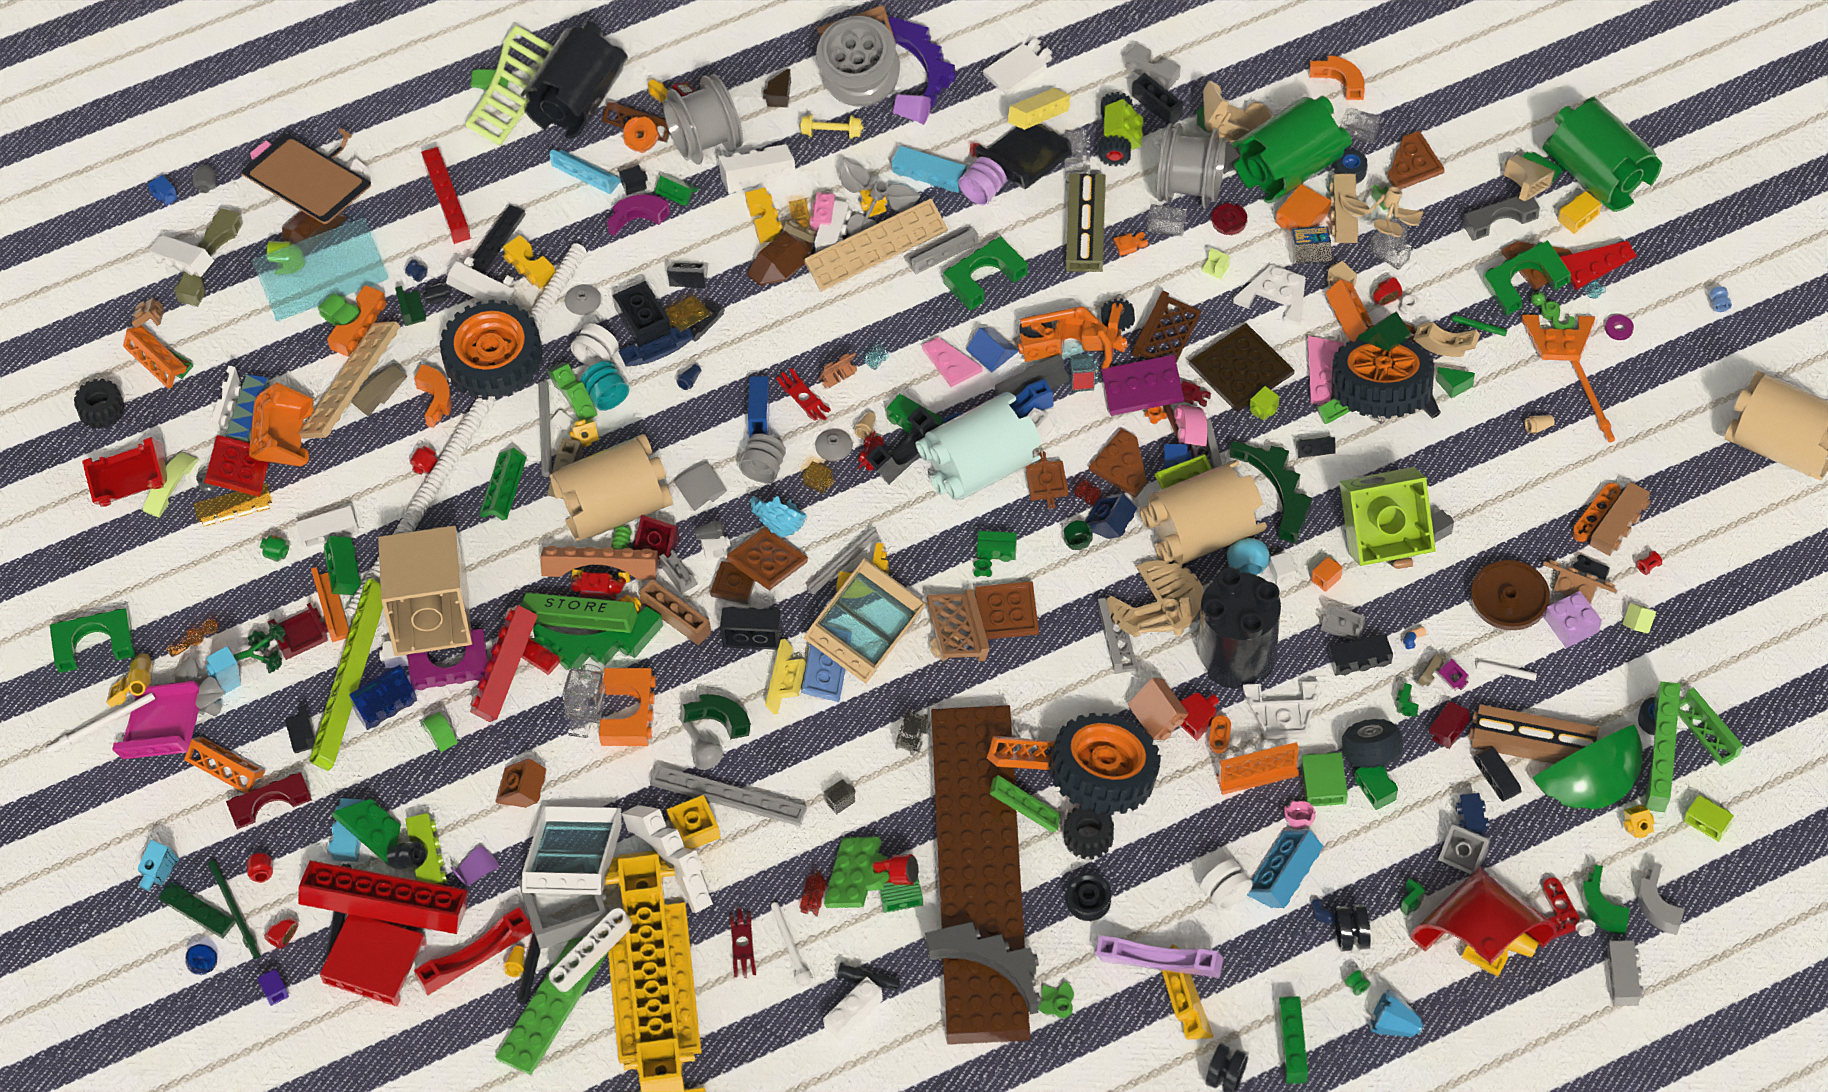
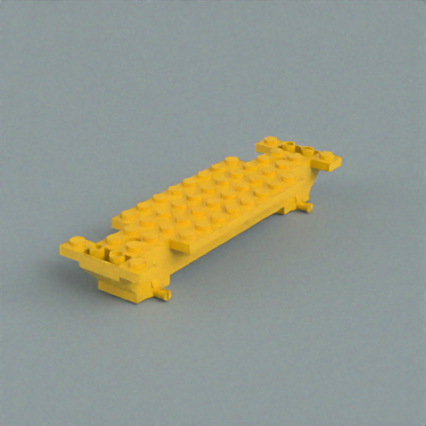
(653, 977)

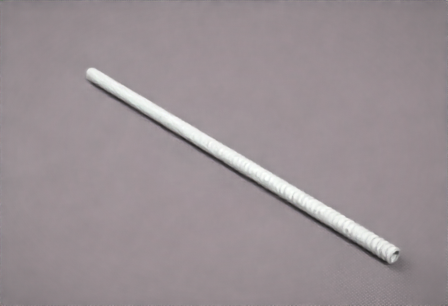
(472, 420)

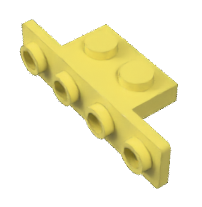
(786, 677)

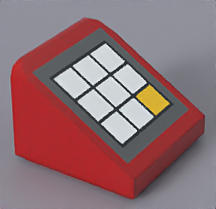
(683, 89)

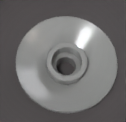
(582, 305)
(833, 451)

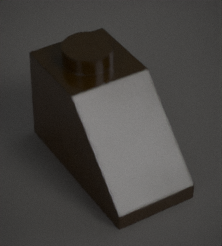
(778, 90)

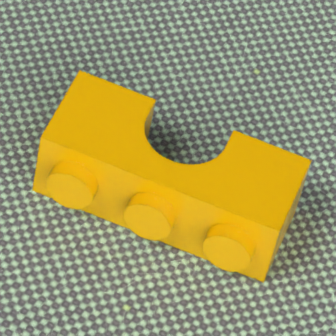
(759, 203)
(537, 272)

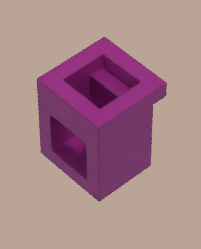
(1451, 669)

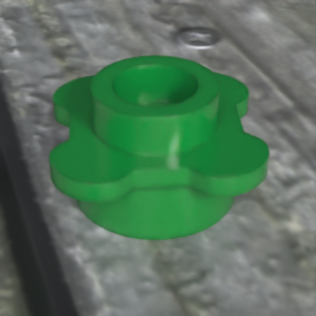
(982, 563)

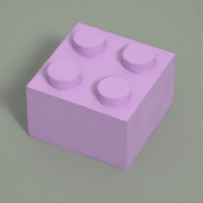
(1573, 619)

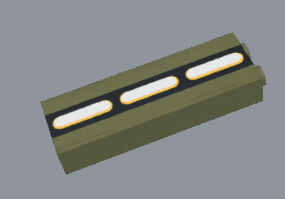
(1086, 222)

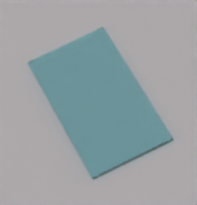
(317, 267)

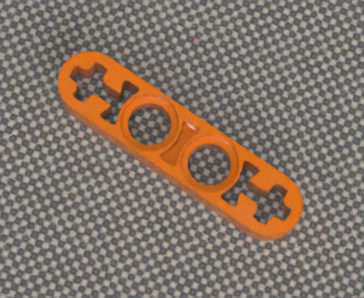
(1594, 511)

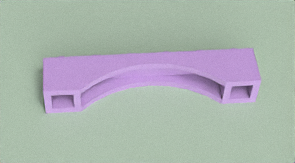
(1187, 961)

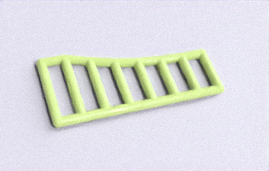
(516, 116)

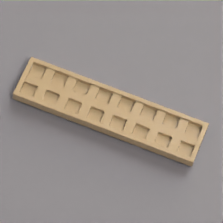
(875, 245)
(349, 380)

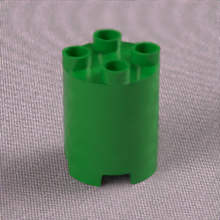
(1290, 147)
(1602, 153)

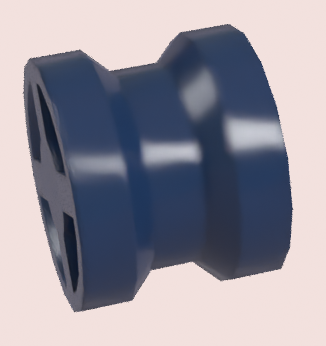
(416, 270)

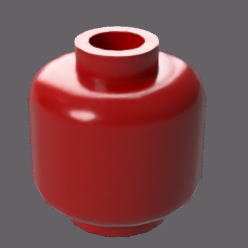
(423, 460)
(259, 867)

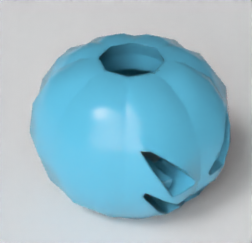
(1248, 556)

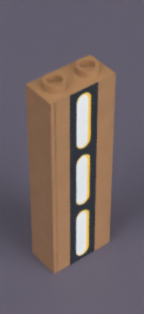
(1529, 734)

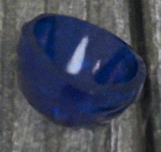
(201, 959)

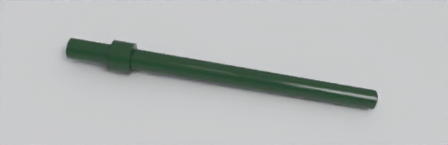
(248, 939)

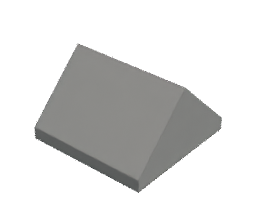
(1464, 849)

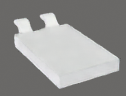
(1017, 66)

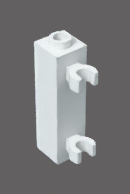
(479, 285)

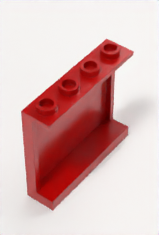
(372, 958)

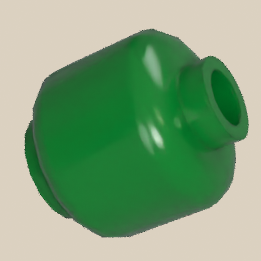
(274, 548)

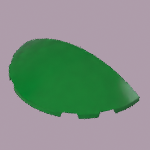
(1596, 773)

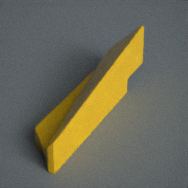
(1187, 1004)

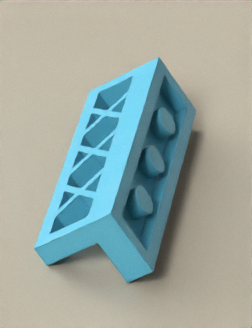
(584, 171)

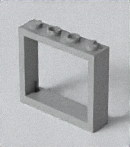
(566, 930)

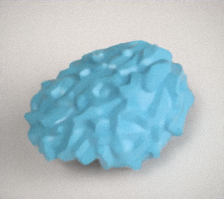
(778, 517)

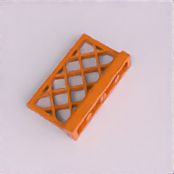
(1251, 775)

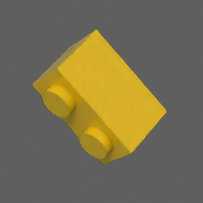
(1579, 212)

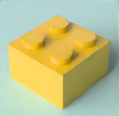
(694, 822)

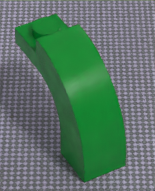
(1603, 913)

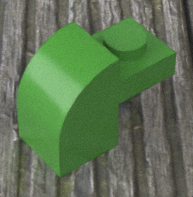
(439, 731)

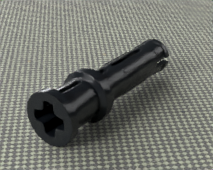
(857, 975)

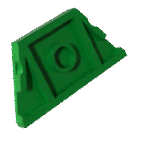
(370, 826)

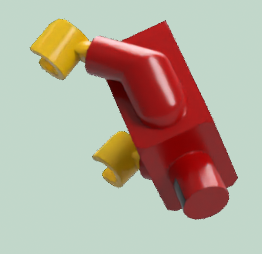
(598, 585)

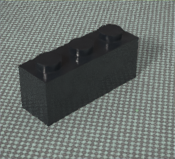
(1157, 99)
(1360, 655)

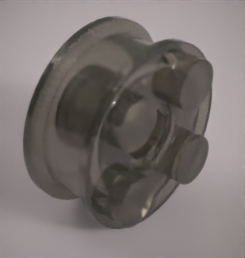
(912, 732)

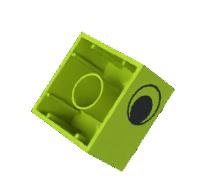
(1387, 516)

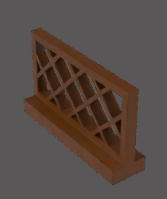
(1155, 320)

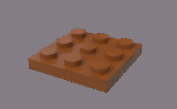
(767, 558)
(1008, 609)

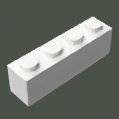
(180, 256)

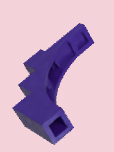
(917, 41)

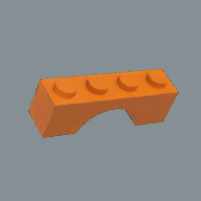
(346, 337)

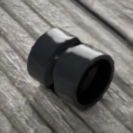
(406, 855)

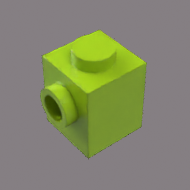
(1264, 403)

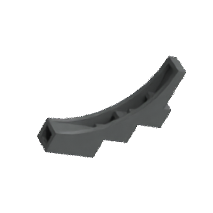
(965, 943)

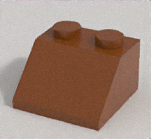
(521, 784)

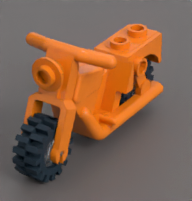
(1042, 341)

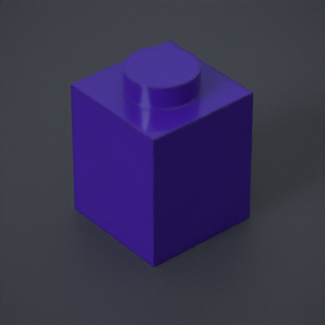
(272, 987)

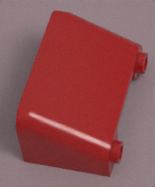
(126, 473)

